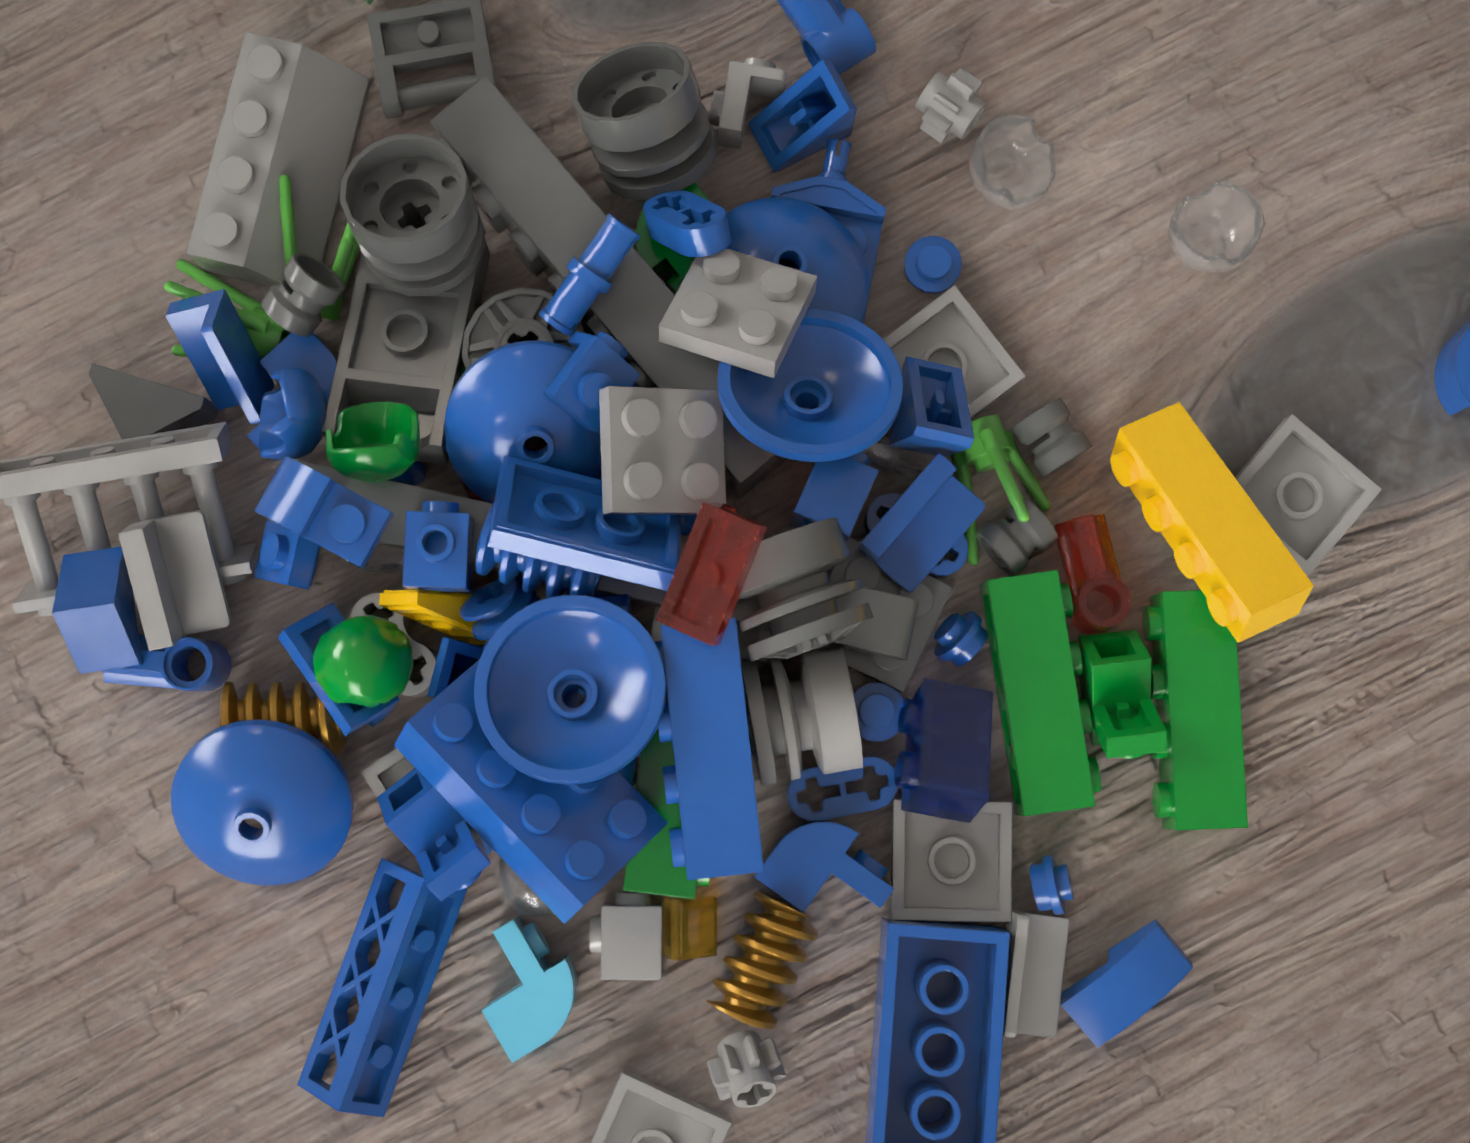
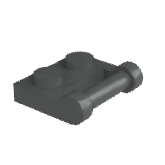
(425, 39)

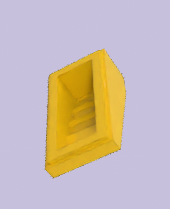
(434, 609)

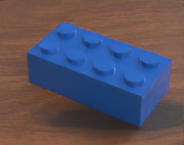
(710, 756)
(550, 834)
(937, 1033)

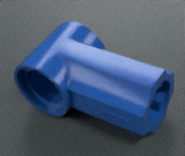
(830, 32)
(169, 667)

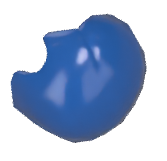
(292, 416)

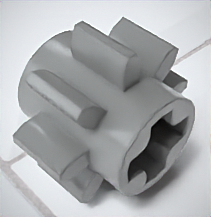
(950, 105)
(746, 1069)

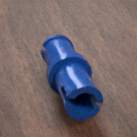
(589, 275)

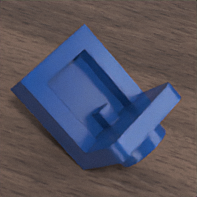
(593, 366)
(286, 557)

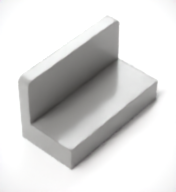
(174, 577)
(1034, 973)

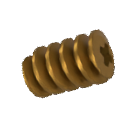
(299, 711)
(764, 962)

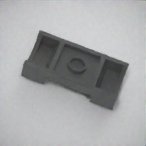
(405, 352)

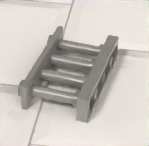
(137, 464)

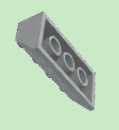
(282, 117)

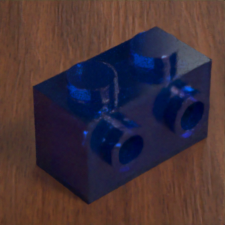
(945, 750)

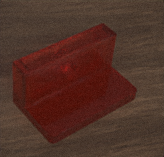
(711, 573)

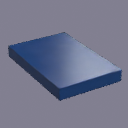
(562, 521)

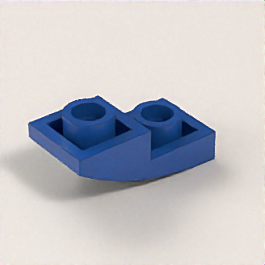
(1128, 985)

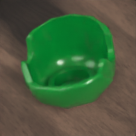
(374, 441)
(363, 661)

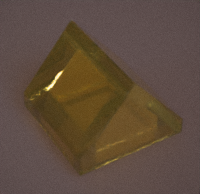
(690, 927)

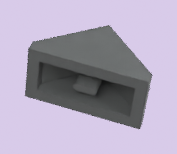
(148, 407)

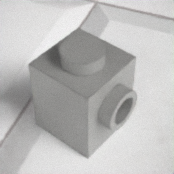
(629, 937)

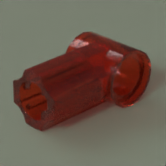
(1091, 567)

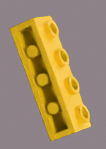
(1209, 523)

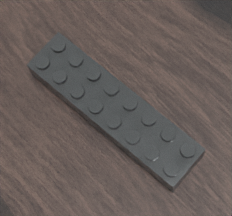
(555, 219)

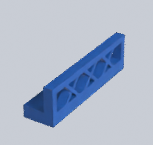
(388, 993)

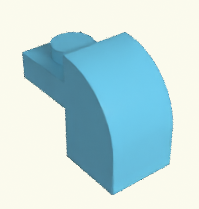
(538, 1005)

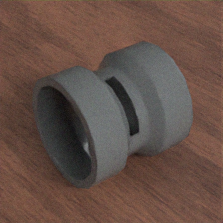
(302, 295)
(1051, 437)
(1012, 541)

